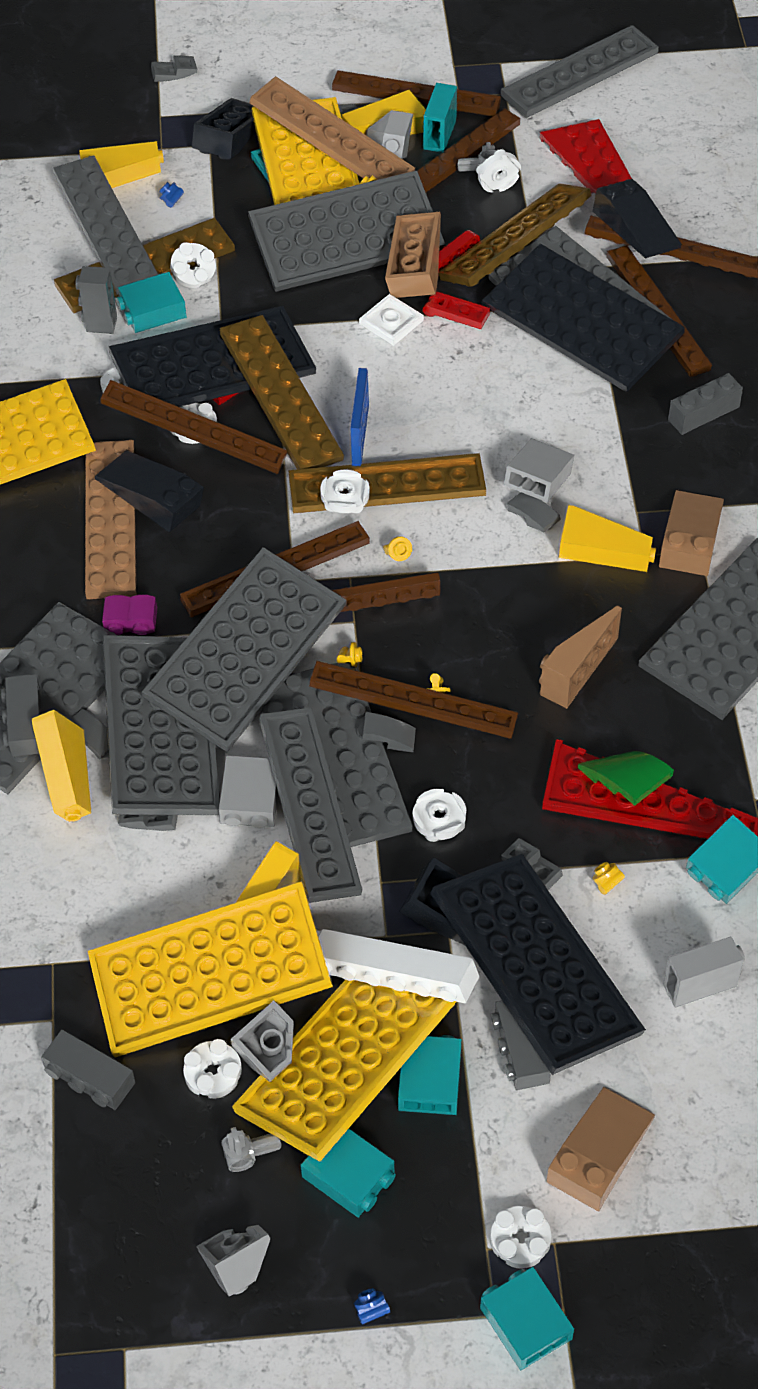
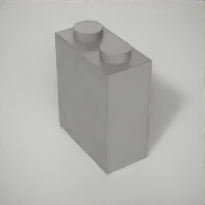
(539, 470)
(248, 792)
(703, 971)

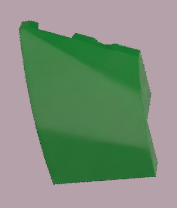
(630, 773)

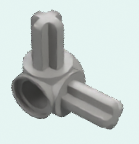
(471, 164)
(241, 1150)

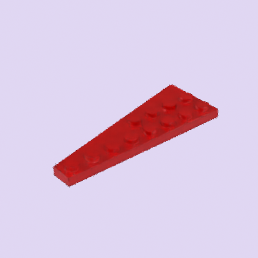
(588, 153)
(664, 809)

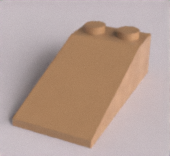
(414, 255)
(691, 533)
(577, 658)
(599, 1148)

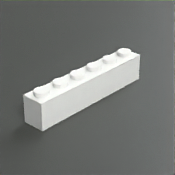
(399, 966)

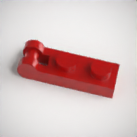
(456, 310)

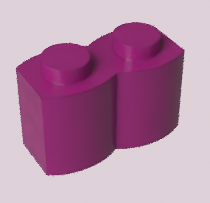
(130, 614)

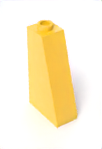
(368, 115)
(127, 162)
(604, 542)
(64, 764)
(276, 871)

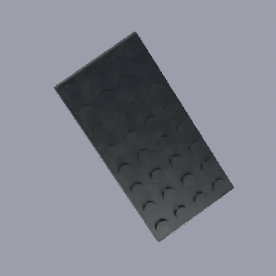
(583, 317)
(196, 362)
(537, 963)

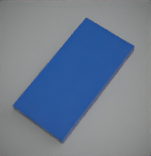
(359, 417)

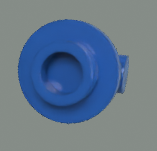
(171, 194)
(371, 1305)

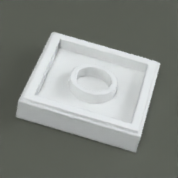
(391, 319)

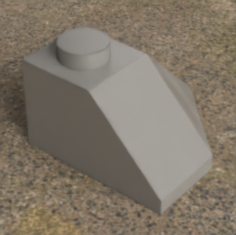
(393, 132)
(266, 1042)
(235, 1257)

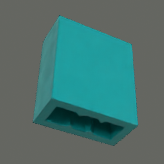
(440, 117)
(151, 302)
(726, 860)
(431, 1077)
(351, 1173)
(526, 1317)

